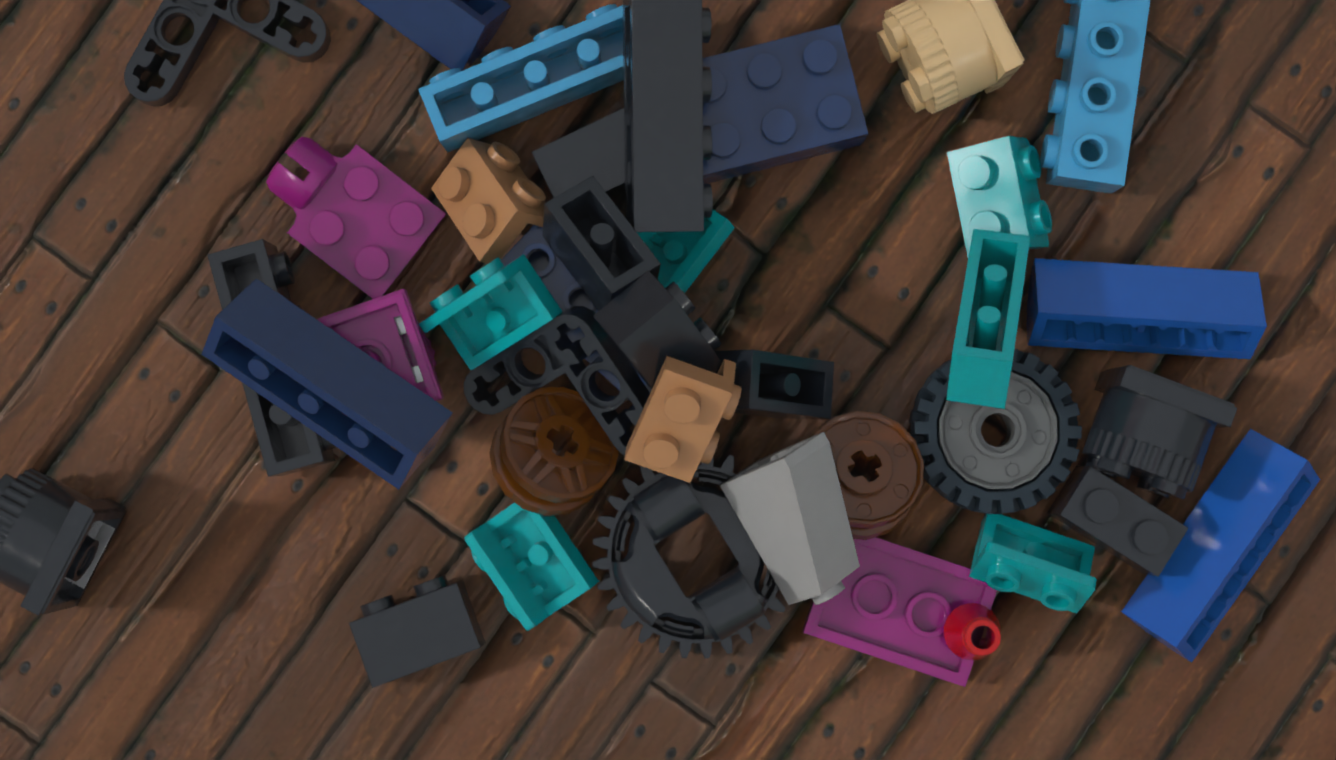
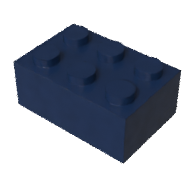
(781, 104)

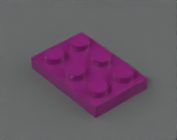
(899, 609)

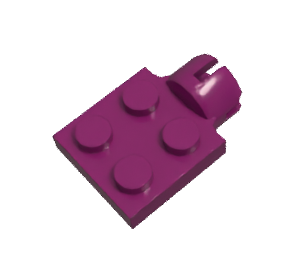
(354, 213)

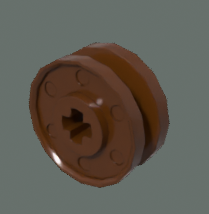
(891, 458)
(525, 460)

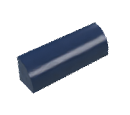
(446, 29)

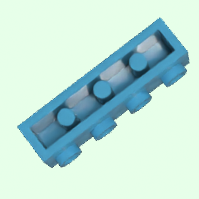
(527, 80)
(1095, 94)

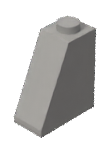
(797, 519)

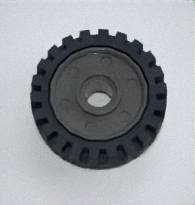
(1019, 470)

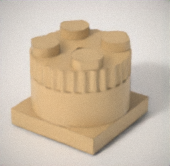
(948, 50)

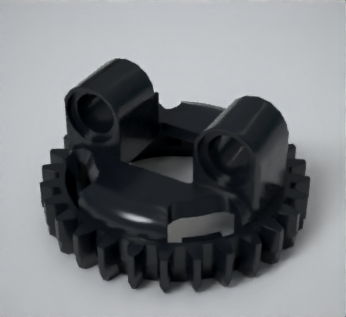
(647, 585)

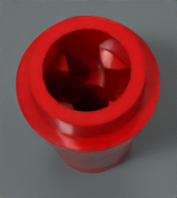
(960, 626)

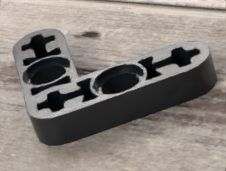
(205, 17)
(563, 357)

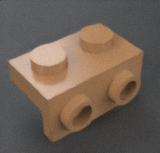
(489, 197)
(682, 418)

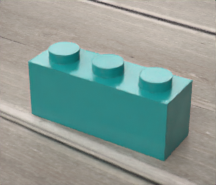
(988, 319)

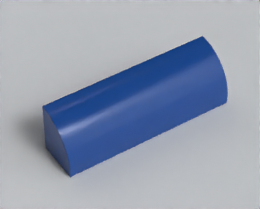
(1144, 309)
(1223, 545)

